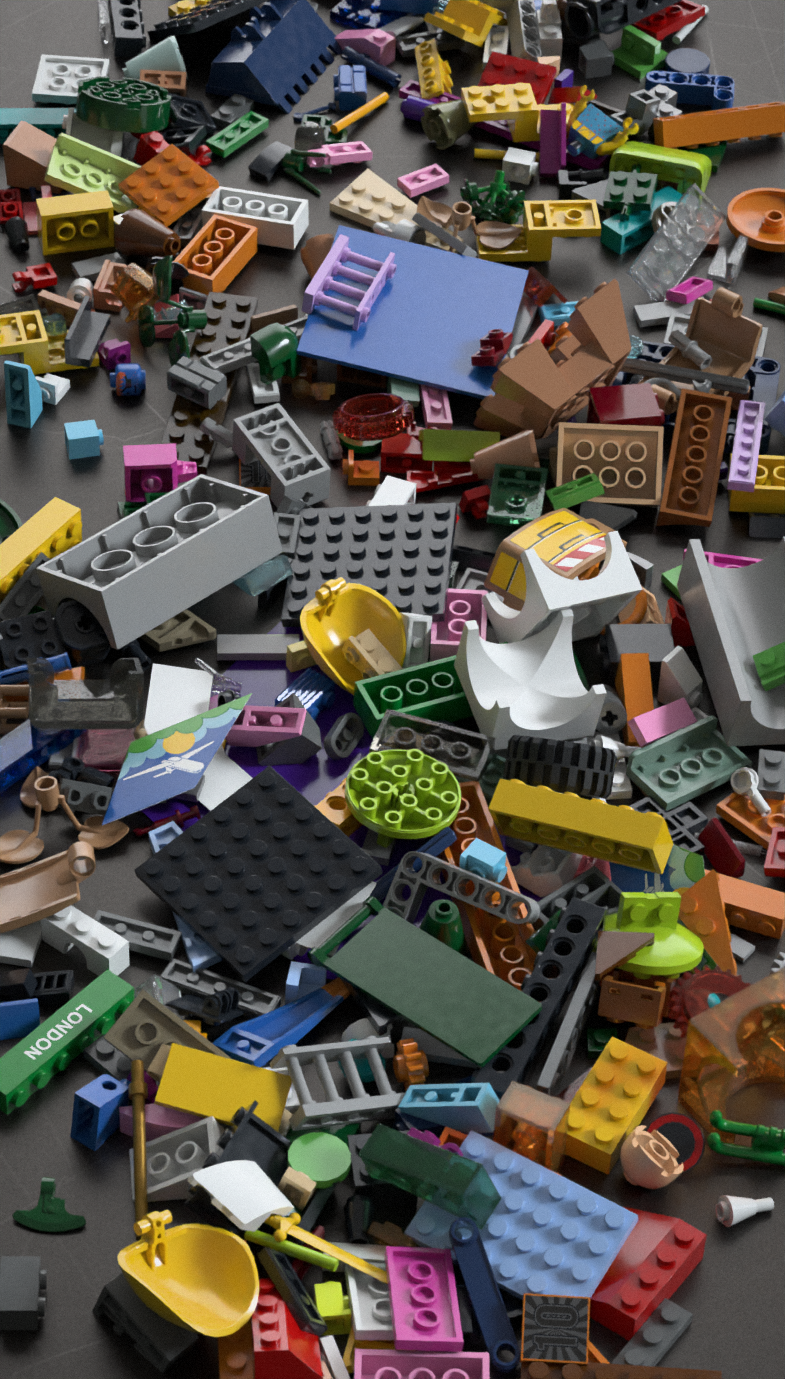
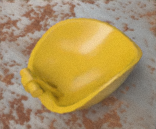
(344, 612)
(192, 1274)

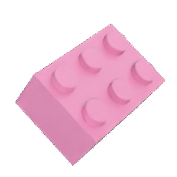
(461, 607)

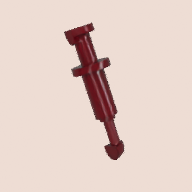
(177, 818)

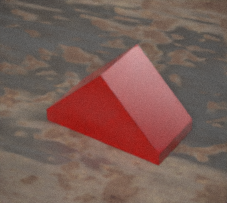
(679, 624)

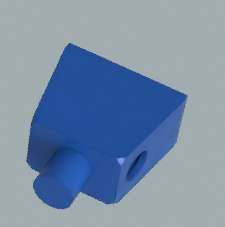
(97, 1110)

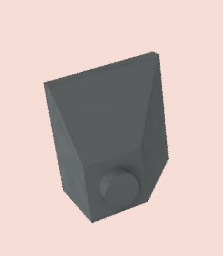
(609, 515)
(295, 749)

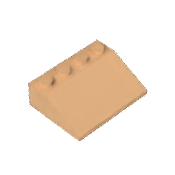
(621, 456)

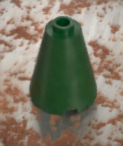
(445, 925)

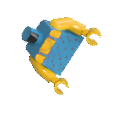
(594, 131)

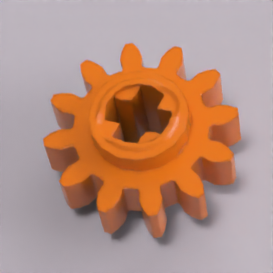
(410, 1064)

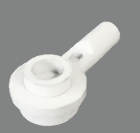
(745, 783)

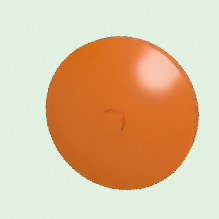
(759, 217)

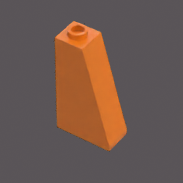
(634, 690)

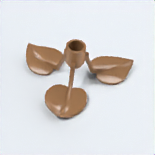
(492, 233)
(43, 793)

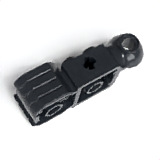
(41, 635)

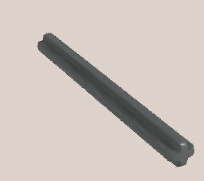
(685, 375)

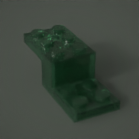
(518, 493)

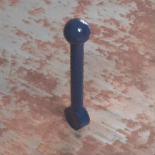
(299, 116)

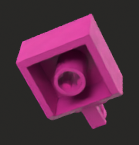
(153, 470)

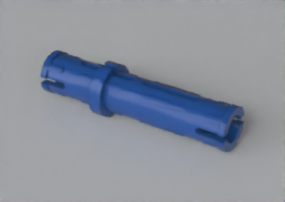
(18, 674)

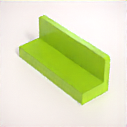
(454, 444)

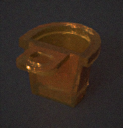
(134, 289)

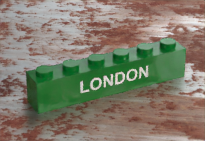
(62, 1038)

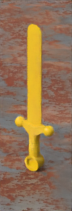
(287, 1226)

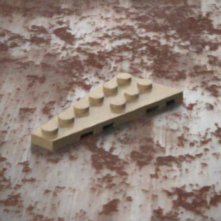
(374, 201)

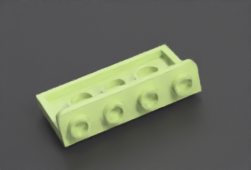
(88, 169)

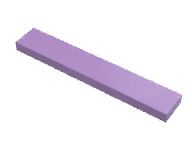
(746, 446)

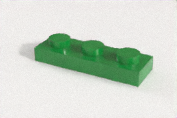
(237, 134)

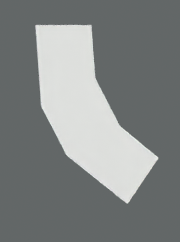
(180, 695)

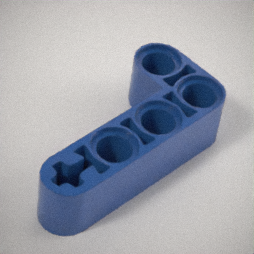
(695, 88)

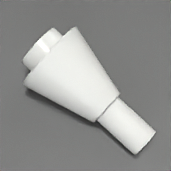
(619, 748)
(735, 1209)

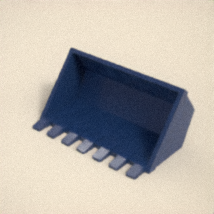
(274, 54)

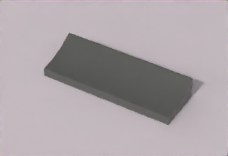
(566, 1033)

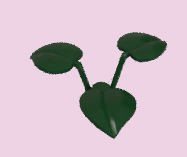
(187, 319)

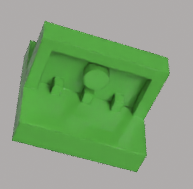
(638, 53)

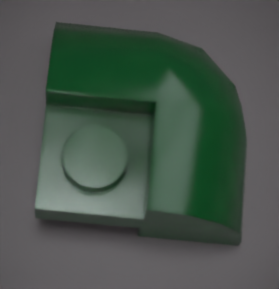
(276, 351)

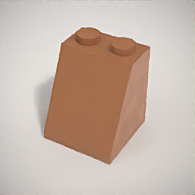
(27, 157)

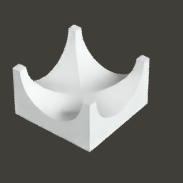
(591, 600)
(527, 685)

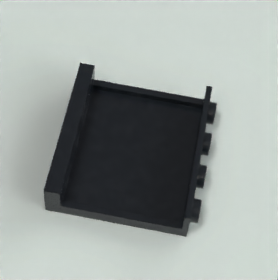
(257, 1142)

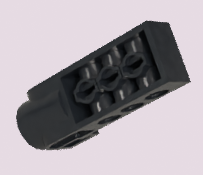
(593, 17)

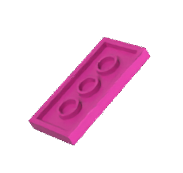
(423, 1299)

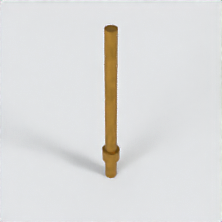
(138, 1093)

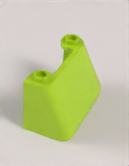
(667, 163)

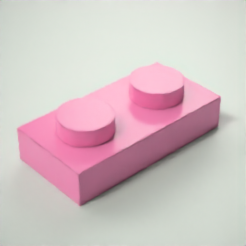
(423, 180)

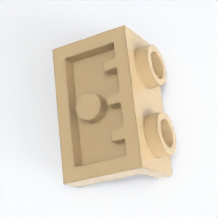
(369, 655)

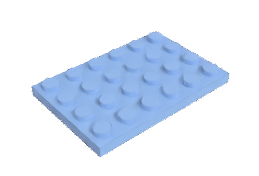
(543, 1232)

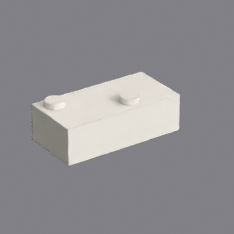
(277, 218)

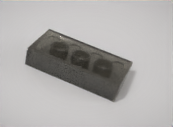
(461, 750)

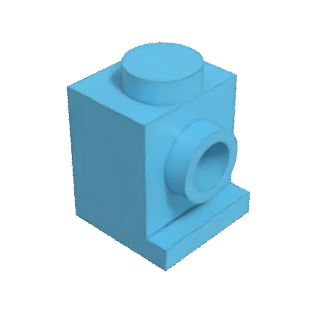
(484, 861)

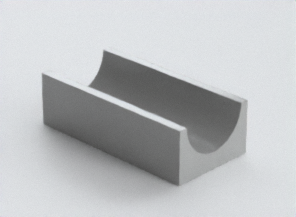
(164, 557)
(732, 619)

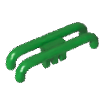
(766, 1142)

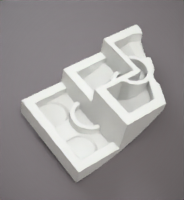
(242, 1192)

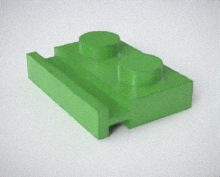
(575, 492)
(771, 666)

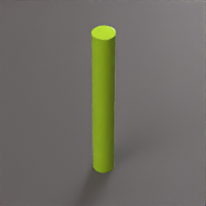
(292, 1250)

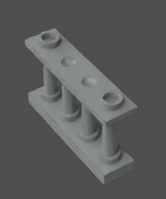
(336, 1110)

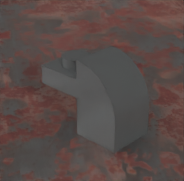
(641, 108)

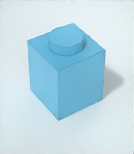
(82, 439)

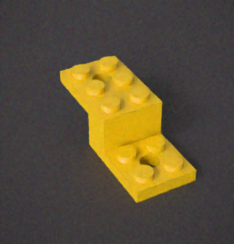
(467, 20)
(509, 103)
(540, 224)
(26, 335)

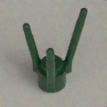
(294, 162)

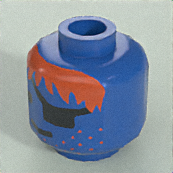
(128, 379)

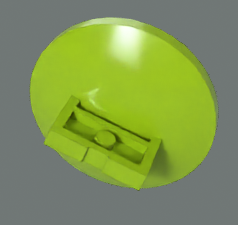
(402, 794)
(675, 946)

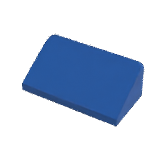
(18, 1018)

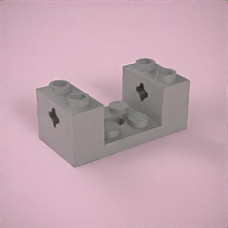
(284, 453)

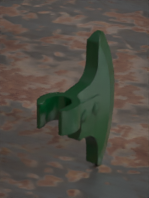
(50, 1212)

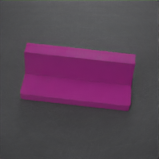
(552, 141)

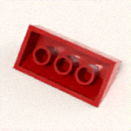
(278, 1342)

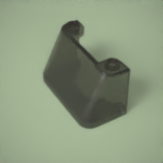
(85, 703)

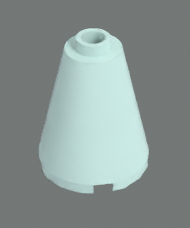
(160, 57)

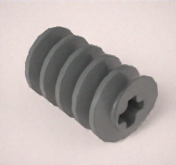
(613, 714)

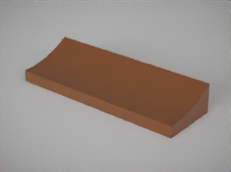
(694, 459)

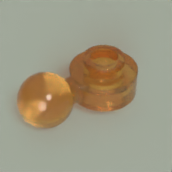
(301, 389)

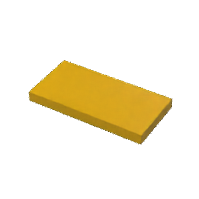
(219, 1086)

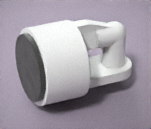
(403, 231)

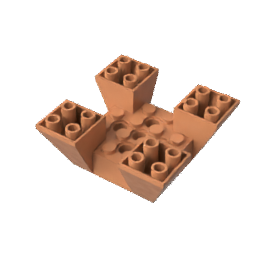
(545, 390)

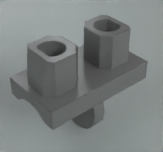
(85, 796)

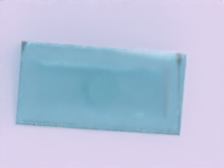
(265, 575)

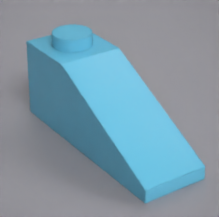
(22, 394)
(453, 1105)

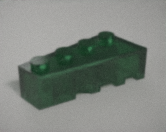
(431, 1174)

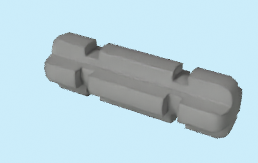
(218, 432)
(331, 440)

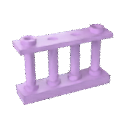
(332, 267)

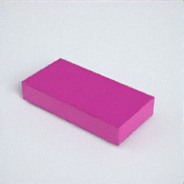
(689, 290)

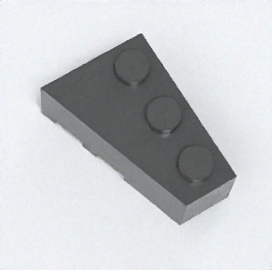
(589, 886)

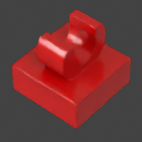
(475, 501)

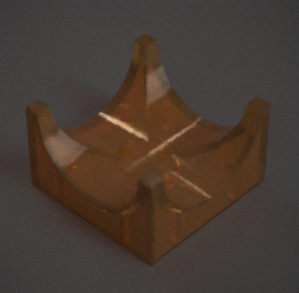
(734, 1047)

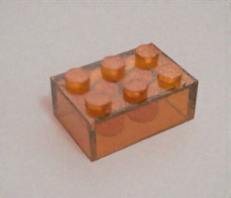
(532, 1125)

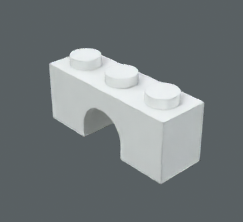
(98, 943)

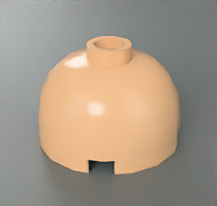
(649, 1159)

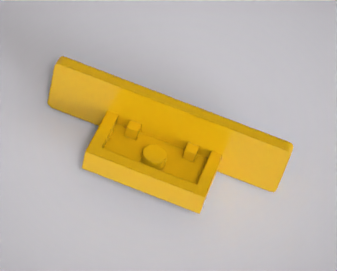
(432, 71)

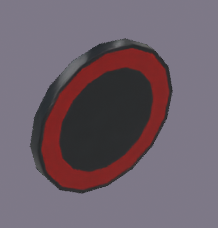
(683, 1135)

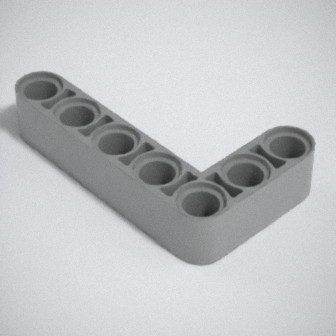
(521, 27)
(454, 887)

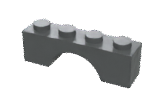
(594, 56)

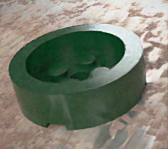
(123, 104)

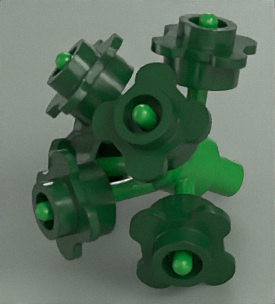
(500, 195)

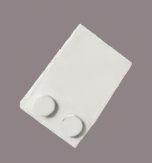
(176, 1157)

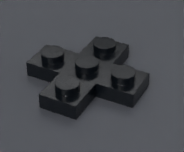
(680, 822)

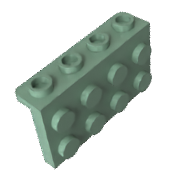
(685, 764)

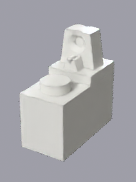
(549, 29)

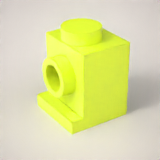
(333, 1307)

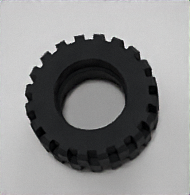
(561, 765)

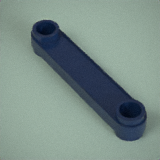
(484, 1295)

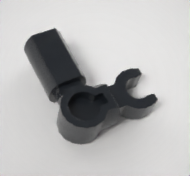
(74, 770)

